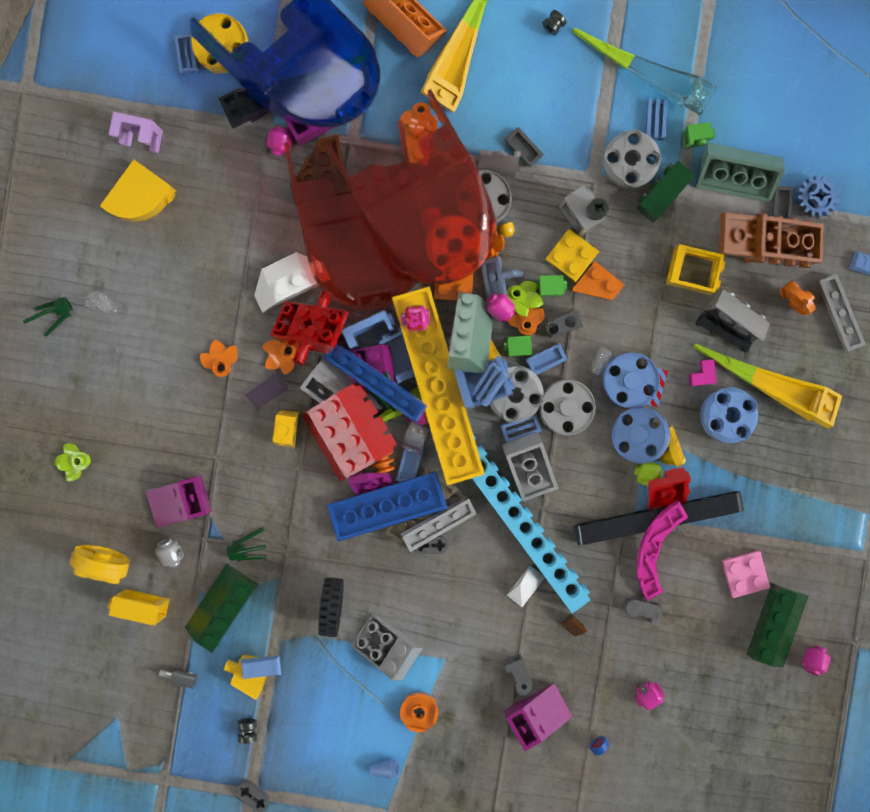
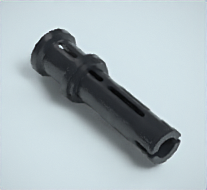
(717, 328)

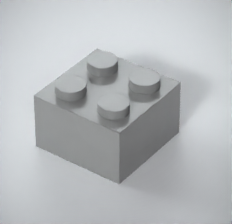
(575, 207)

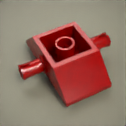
(309, 327)

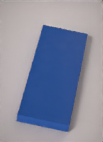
(387, 506)

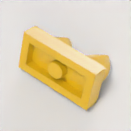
(674, 454)

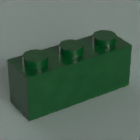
(664, 191)

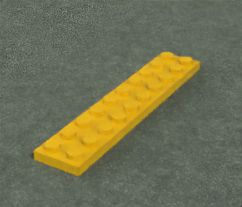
(440, 392)

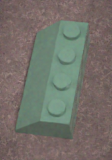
(739, 172)
(470, 335)

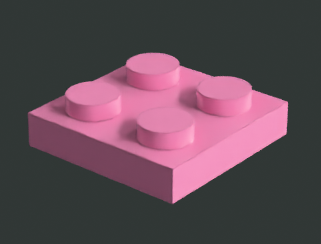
(745, 574)

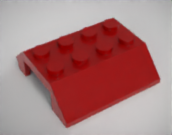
(348, 431)

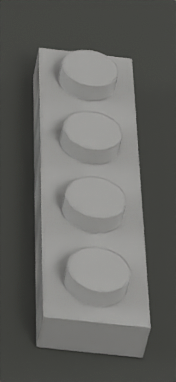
(841, 313)
(438, 524)

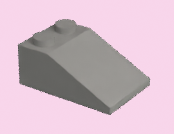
(530, 466)

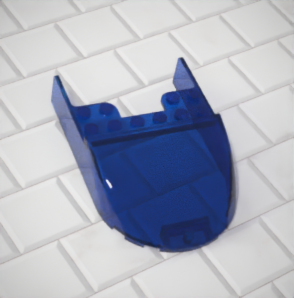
(311, 75)

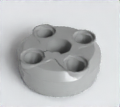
(631, 159)
(497, 188)
(524, 387)
(567, 407)

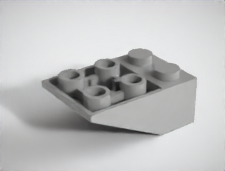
(325, 381)
(386, 648)

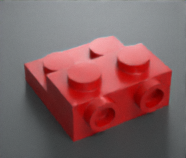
(668, 489)

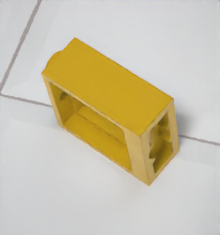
(676, 265)
(138, 607)

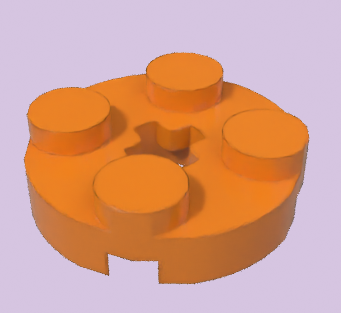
(799, 300)
(424, 721)

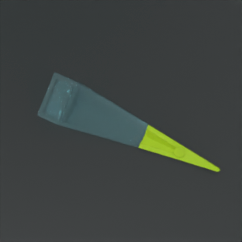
(676, 85)

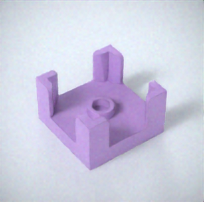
(147, 130)

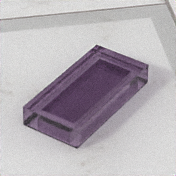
(266, 391)

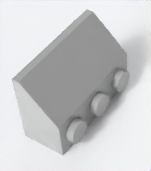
(738, 316)

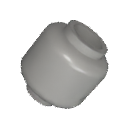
(169, 553)

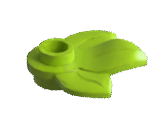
(527, 297)
(70, 462)

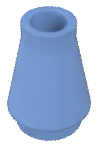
(386, 769)

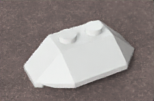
(284, 281)

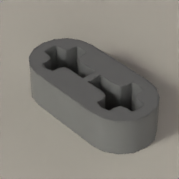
(433, 549)
(253, 795)

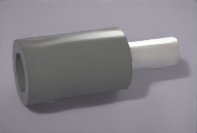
(180, 678)

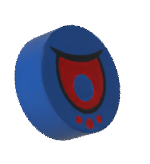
(599, 745)

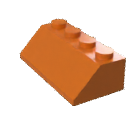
(408, 23)

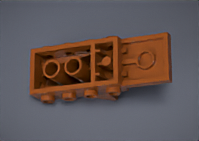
(771, 239)

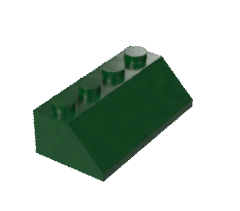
(220, 607)
(777, 626)

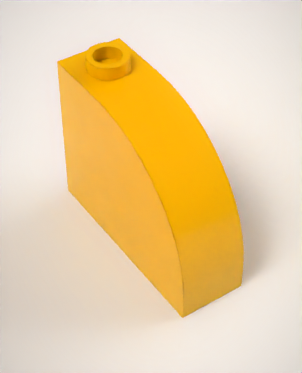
(138, 194)

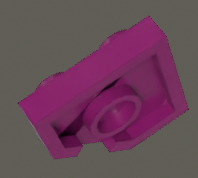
(368, 482)

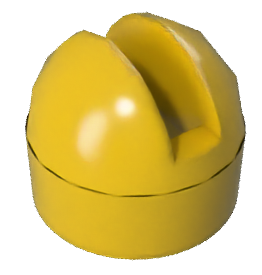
(507, 229)

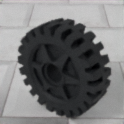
(330, 607)

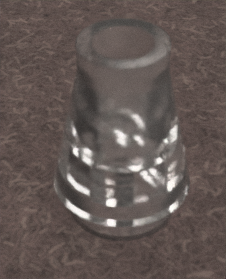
(601, 360)

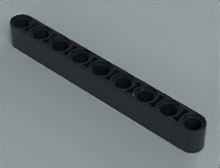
(639, 521)

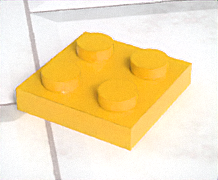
(572, 255)

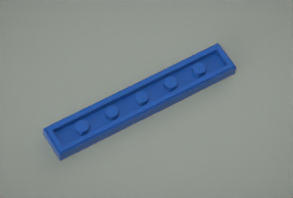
(376, 382)

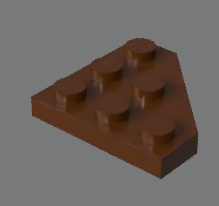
(321, 165)

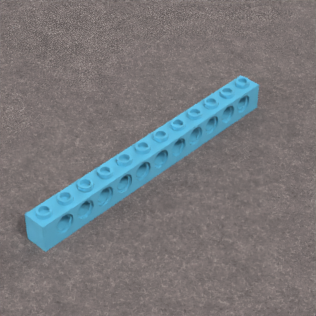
(574, 599)

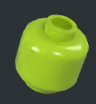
(648, 472)

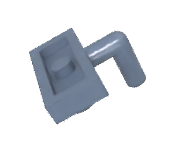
(494, 276)

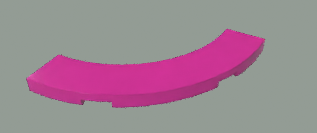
(651, 545)

